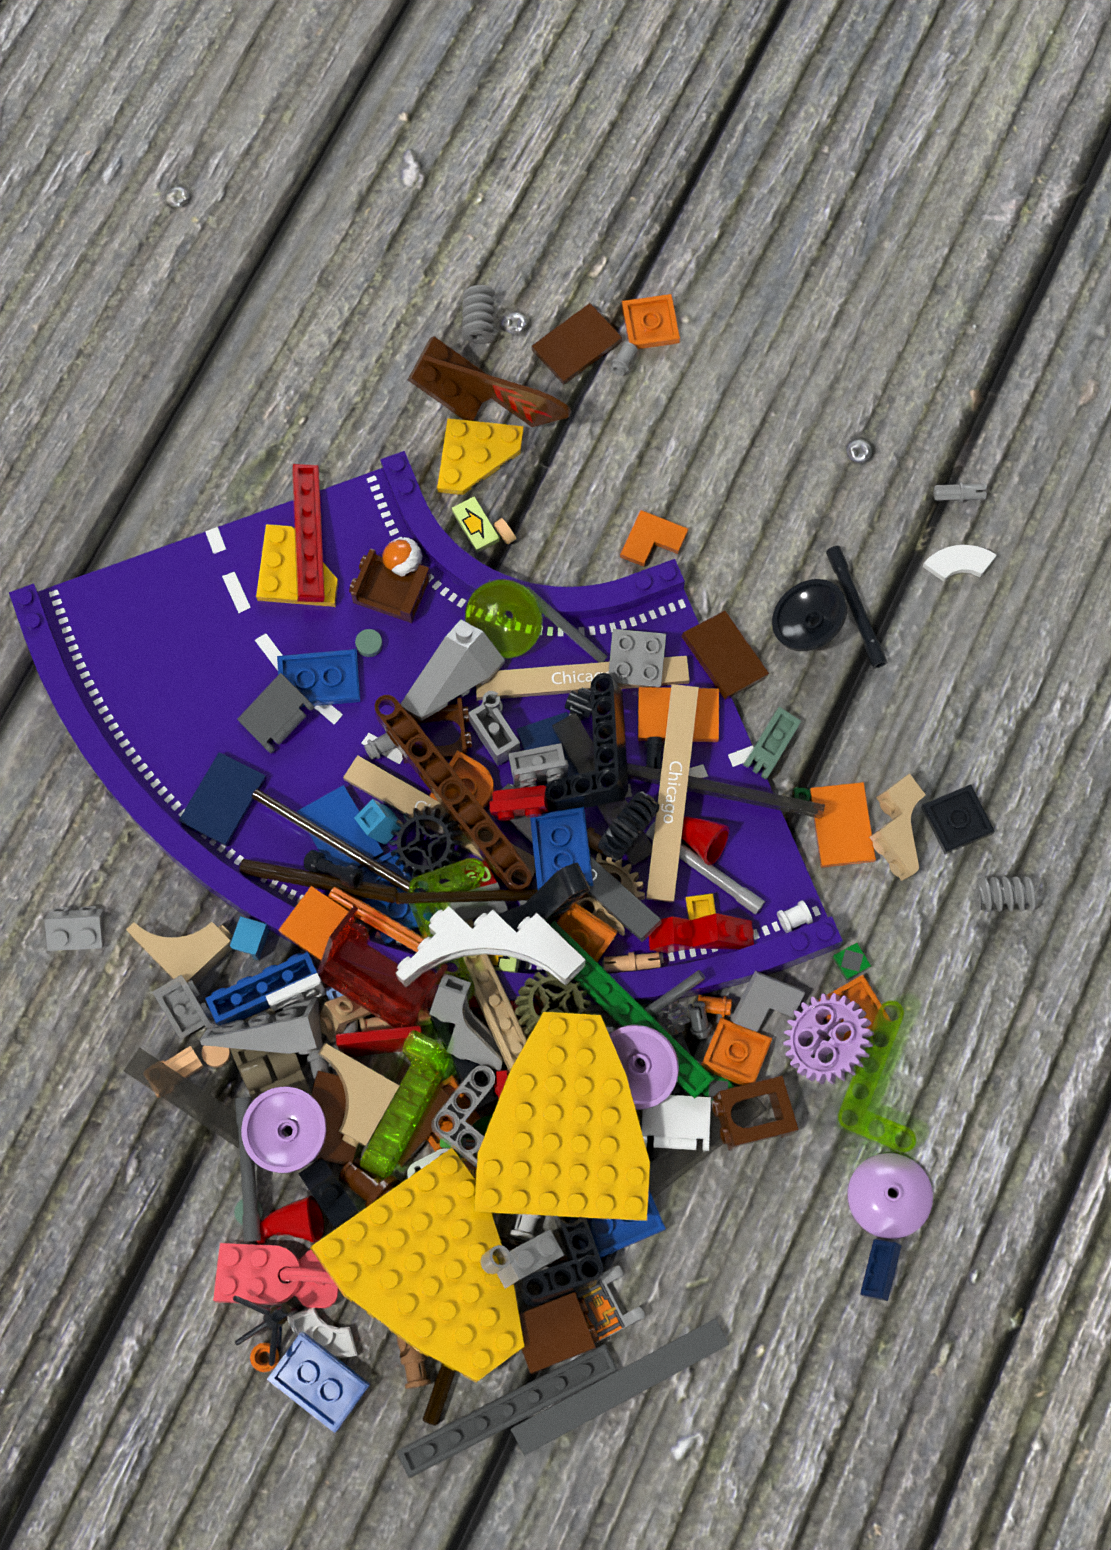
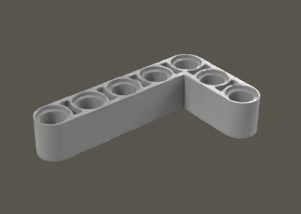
(459, 1115)

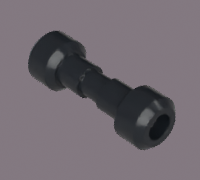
(350, 876)

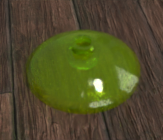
(488, 609)

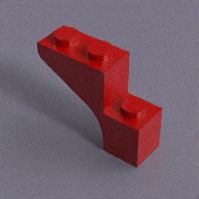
(706, 932)

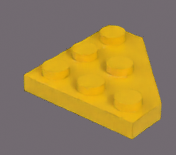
(475, 452)
(278, 570)

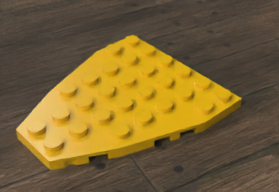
(565, 1129)
(420, 1270)

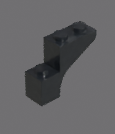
(328, 1193)

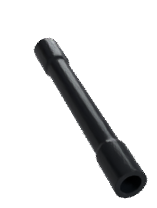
(872, 645)

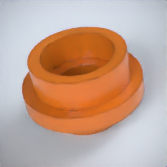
(255, 1357)

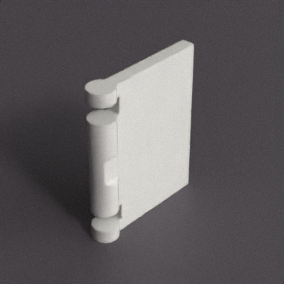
(678, 1122)

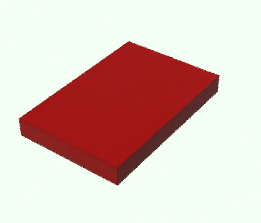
(374, 1041)

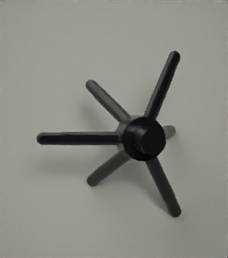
(272, 1319)

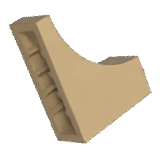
(185, 955)
(365, 1094)

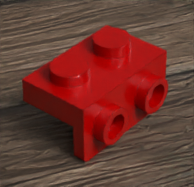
(519, 802)

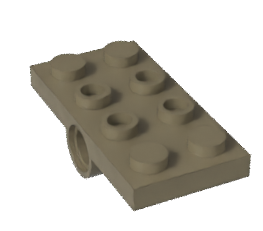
(268, 1069)

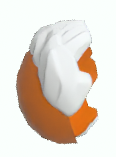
(402, 556)

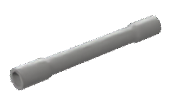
(741, 894)

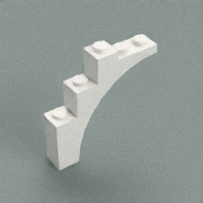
(454, 939)

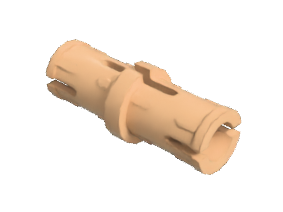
(631, 962)

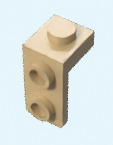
(337, 1014)

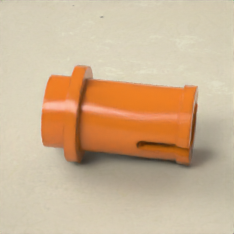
(717, 1005)

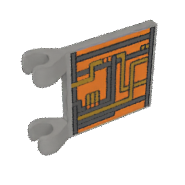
(603, 1308)

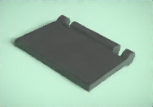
(275, 712)

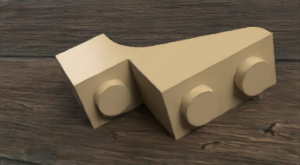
(896, 837)

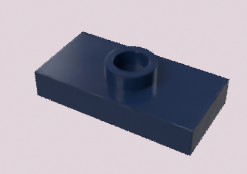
(880, 1270)

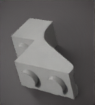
(470, 1037)

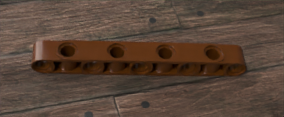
(439, 778)

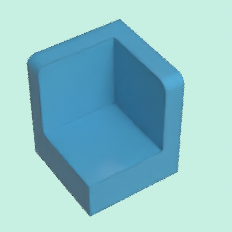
(377, 821)
(250, 937)

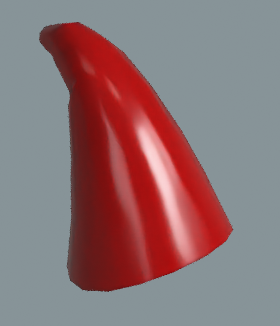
(705, 838)
(298, 1219)

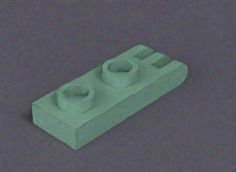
(772, 742)

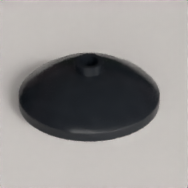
(802, 608)

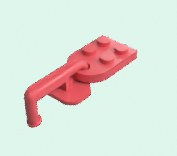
(256, 1272)

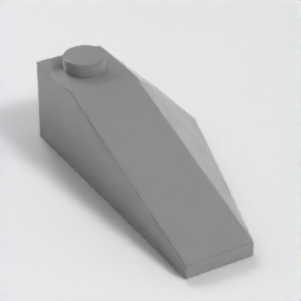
(457, 665)
(288, 1031)

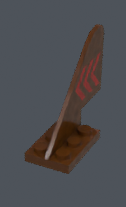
(465, 387)

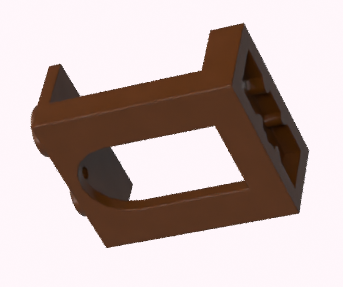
(454, 713)
(737, 1136)

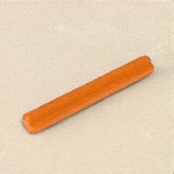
(377, 919)

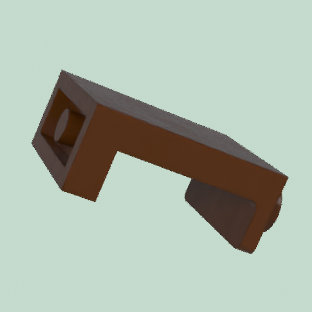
(386, 591)
(556, 1332)

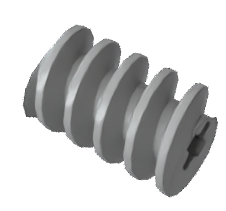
(478, 314)
(1005, 892)

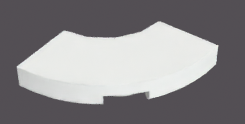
(959, 560)
(335, 1340)

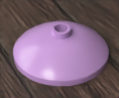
(660, 1074)
(265, 1126)
(876, 1210)

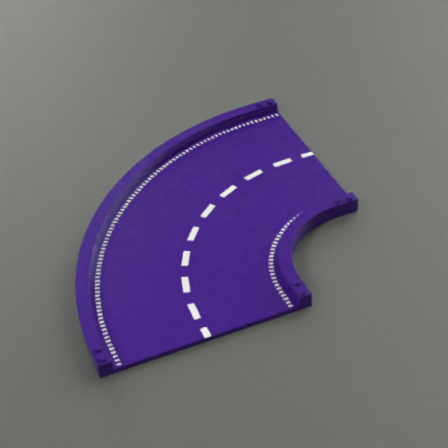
(174, 647)

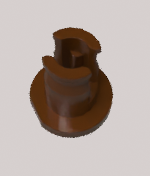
(365, 1183)

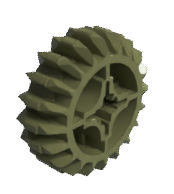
(539, 989)

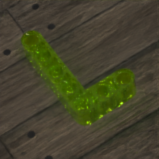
(461, 882)
(427, 1067)
(870, 1081)

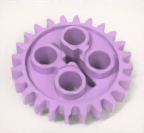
(846, 1052)

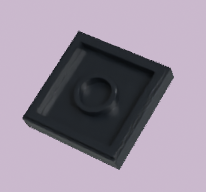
(957, 819)

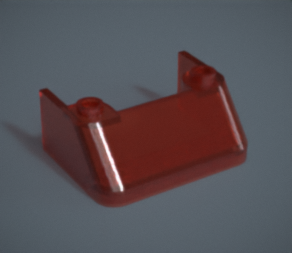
(371, 977)

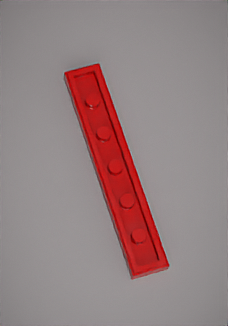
(308, 533)

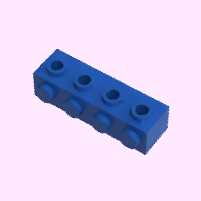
(250, 992)

